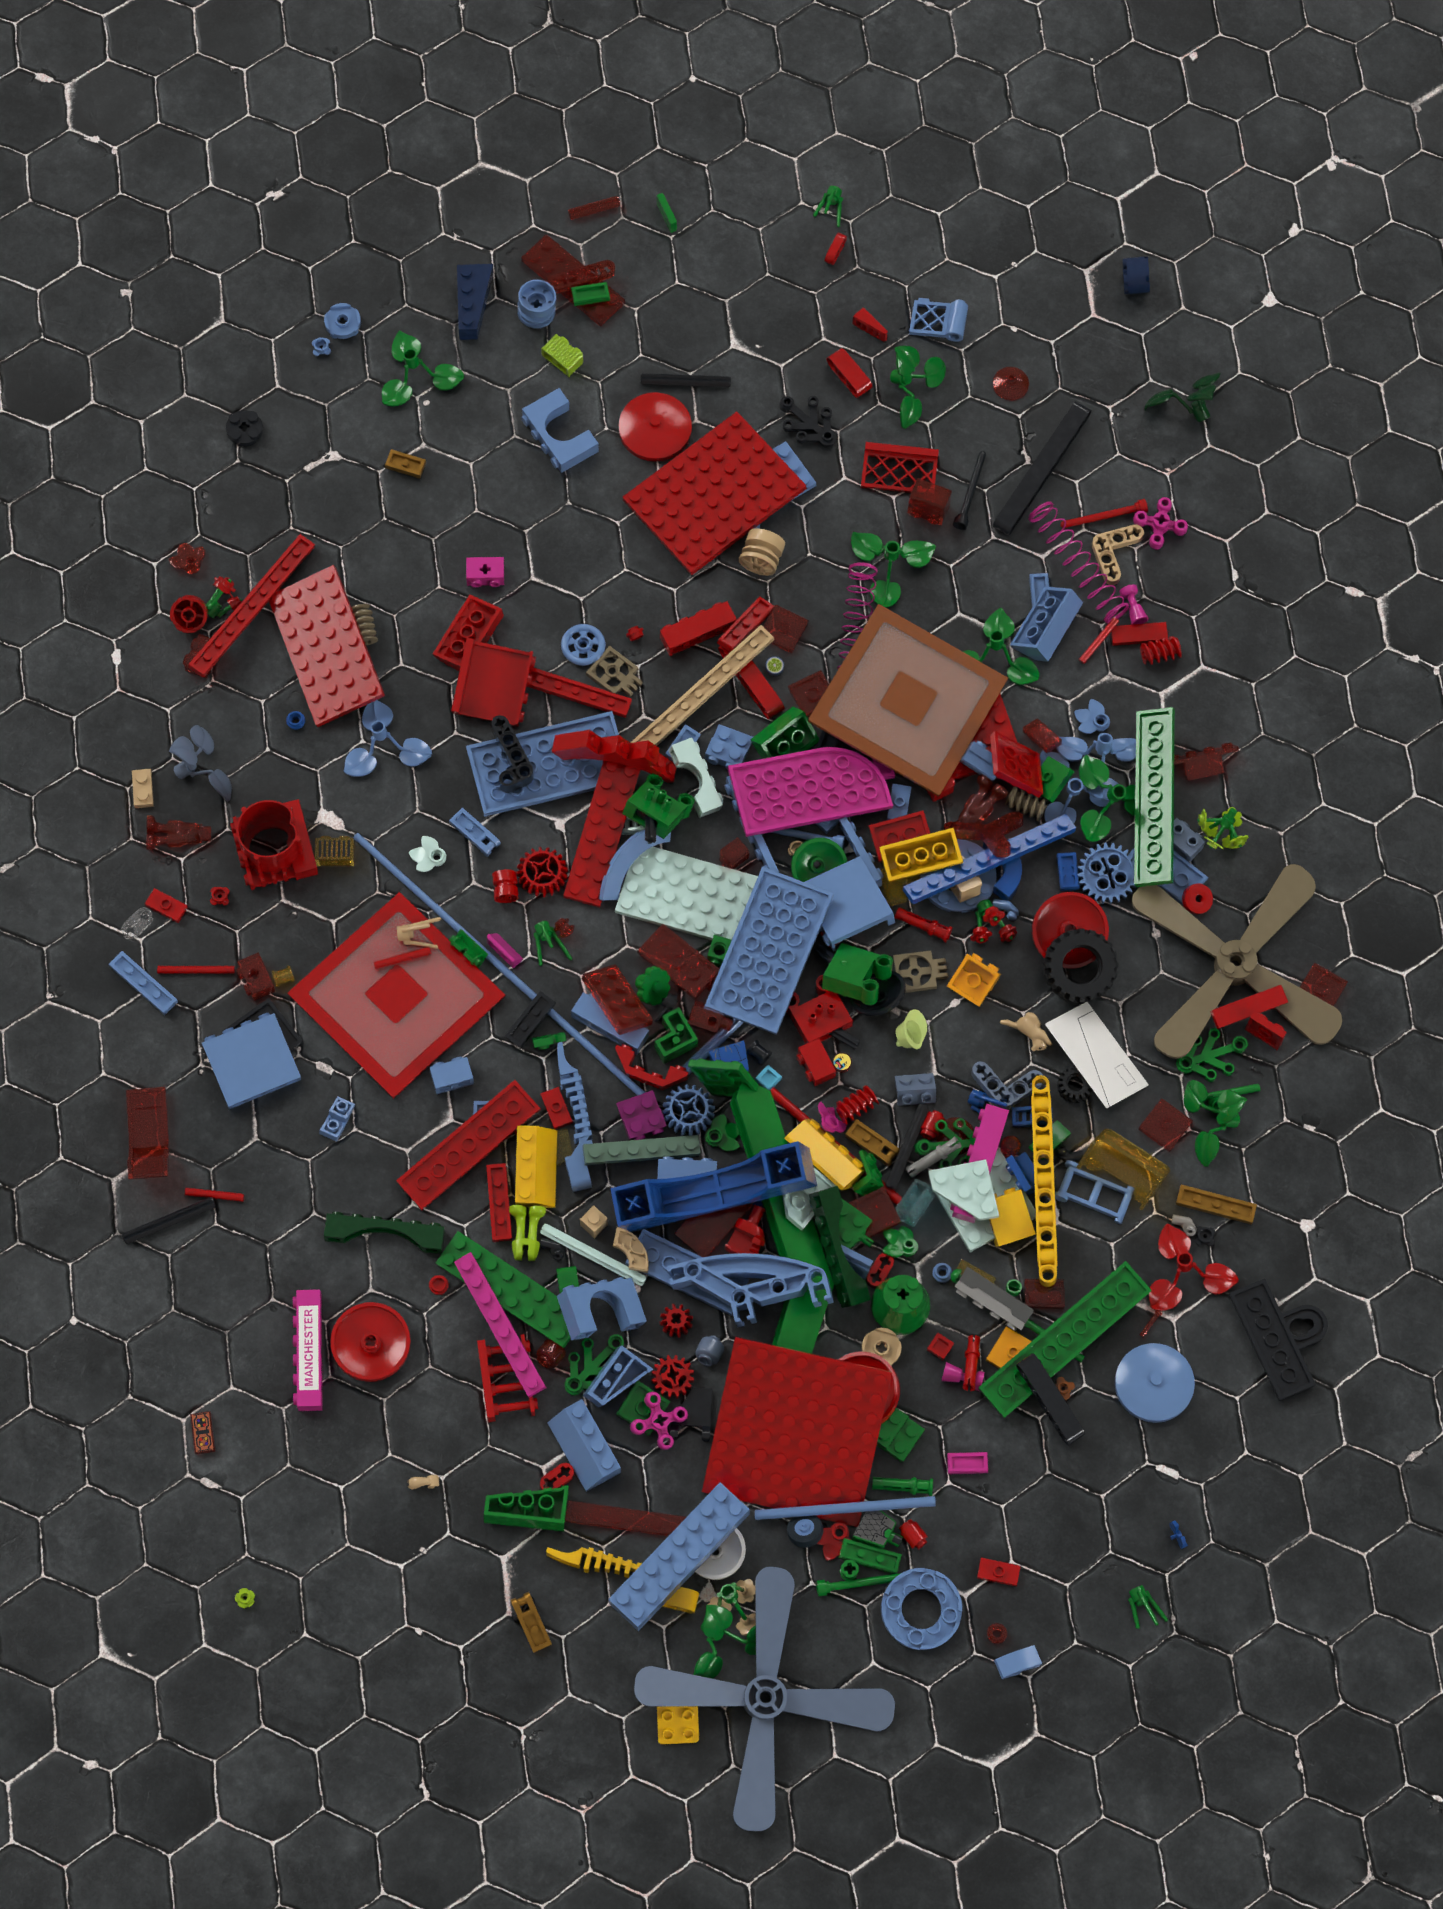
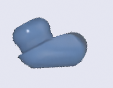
(1008, 907)

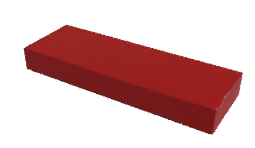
(1138, 633)

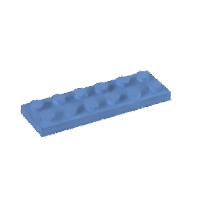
(665, 1253)

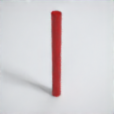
(196, 969)

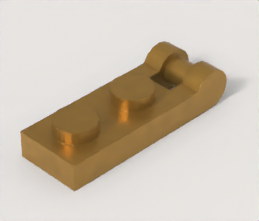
(872, 1142)
(531, 1623)

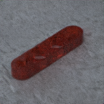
(580, 274)

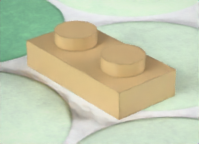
(142, 788)

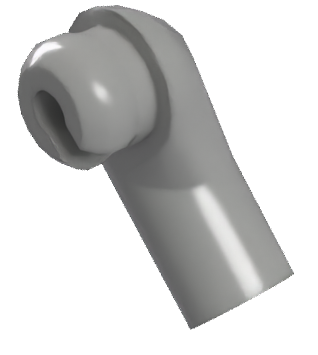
(1186, 1224)

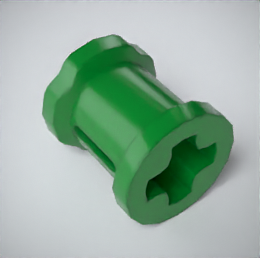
(844, 1574)

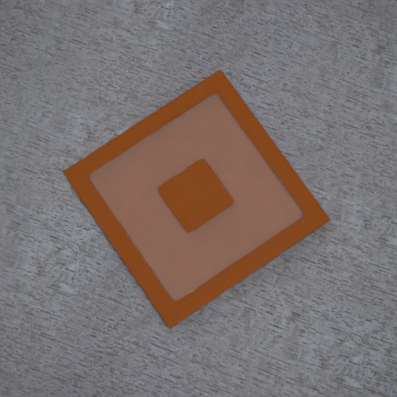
(908, 699)

